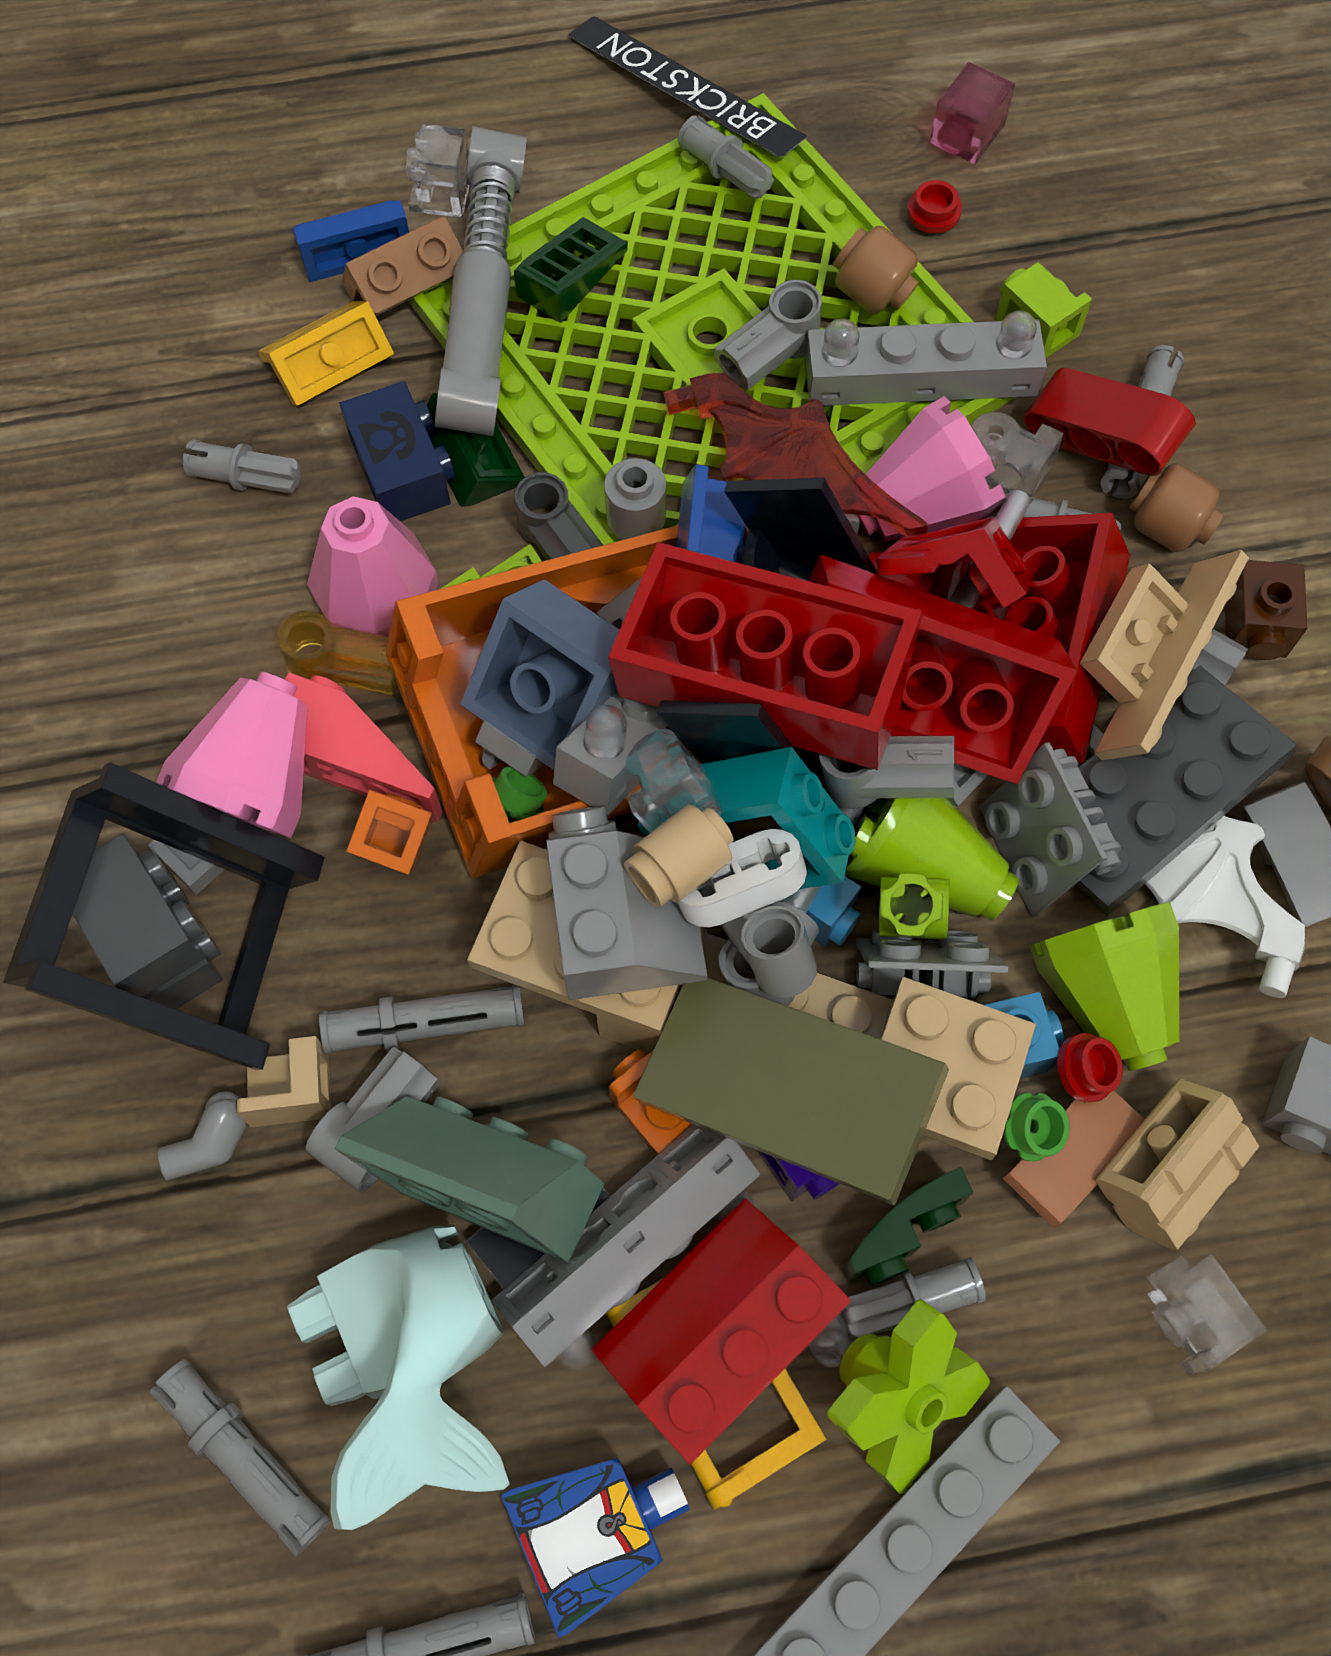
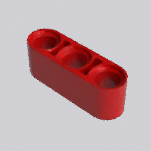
(1111, 420)

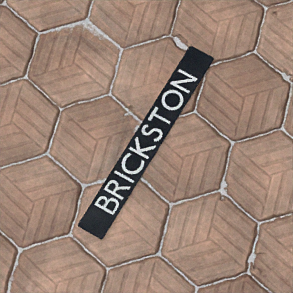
(688, 87)

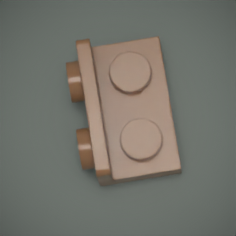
(404, 267)

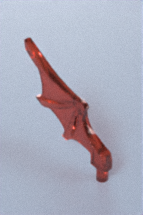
(787, 445)

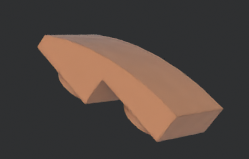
(1063, 1180)

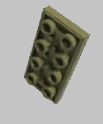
(793, 1086)

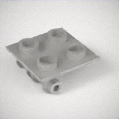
(1047, 831)
(961, 958)

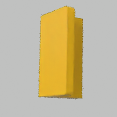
(327, 351)

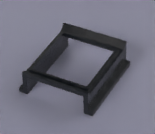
(195, 830)

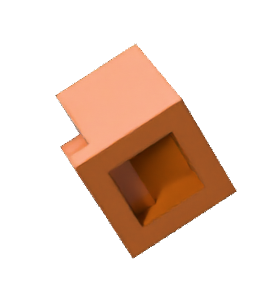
(391, 831)

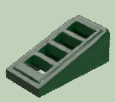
(562, 296)

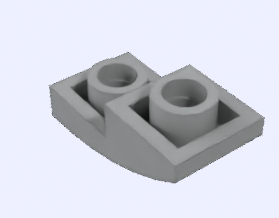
(1297, 849)

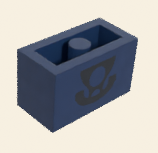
(396, 451)

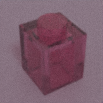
(971, 113)

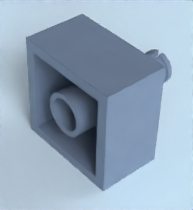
(542, 669)

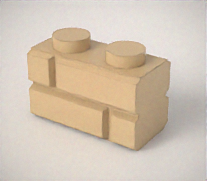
(1177, 1163)

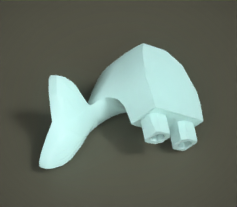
(408, 1322)

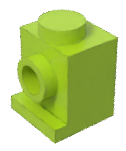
(1048, 300)

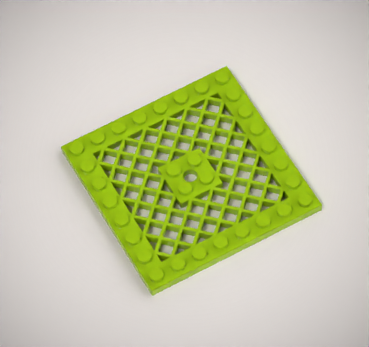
(667, 329)

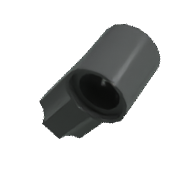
(554, 532)

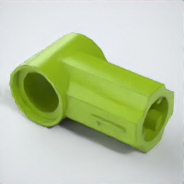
(914, 907)

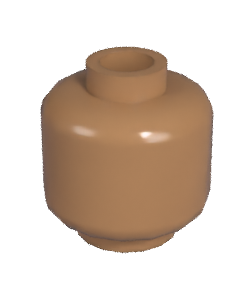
(876, 270)
(1176, 508)

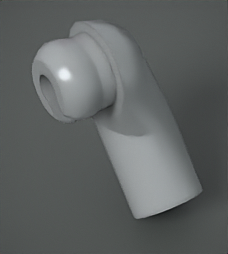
(212, 1142)

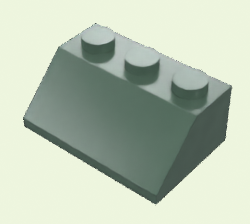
(479, 1172)

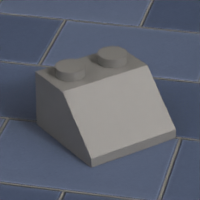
(608, 929)

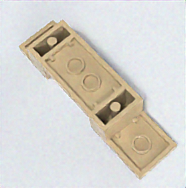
(975, 1041)

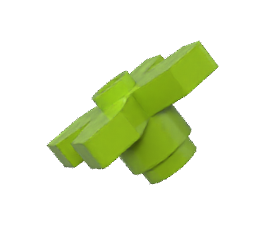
(903, 1391)

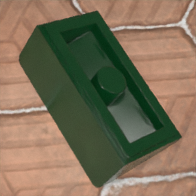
(479, 462)

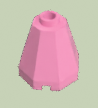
(936, 473)
(365, 565)
(246, 755)

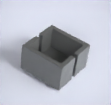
(143, 926)

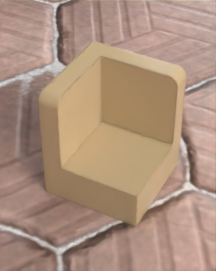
(289, 1086)

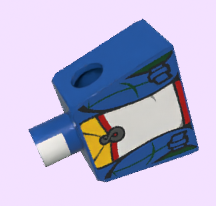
(591, 1535)

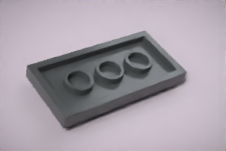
(1162, 801)

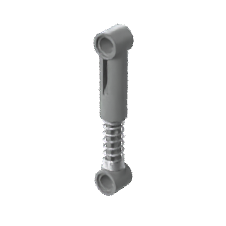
(481, 286)

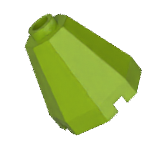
(1120, 981)

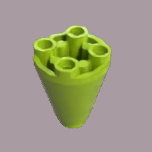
(936, 842)

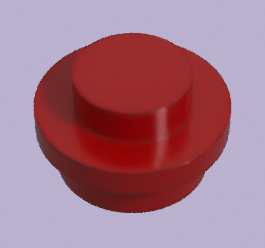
(934, 207)
(1089, 1067)

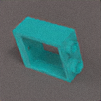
(787, 790)

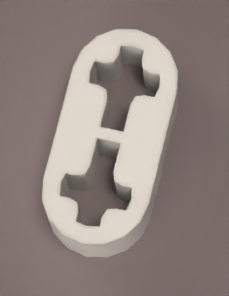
(747, 881)

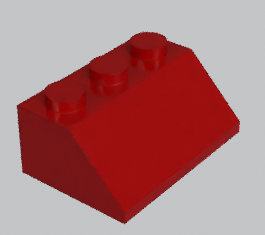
(719, 1329)

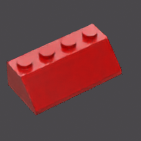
(733, 633)
(969, 675)

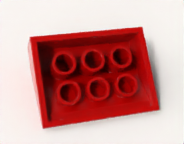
(1076, 576)

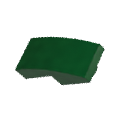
(893, 1237)

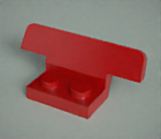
(995, 567)

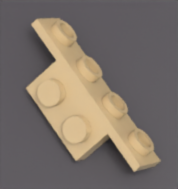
(1152, 645)

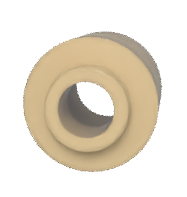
(680, 855)

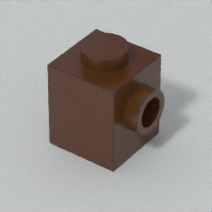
(1268, 609)

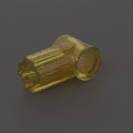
(344, 655)

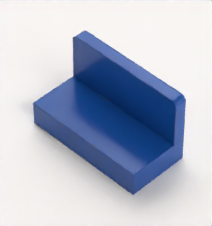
(337, 239)
(708, 518)

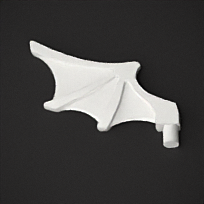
(1217, 887)

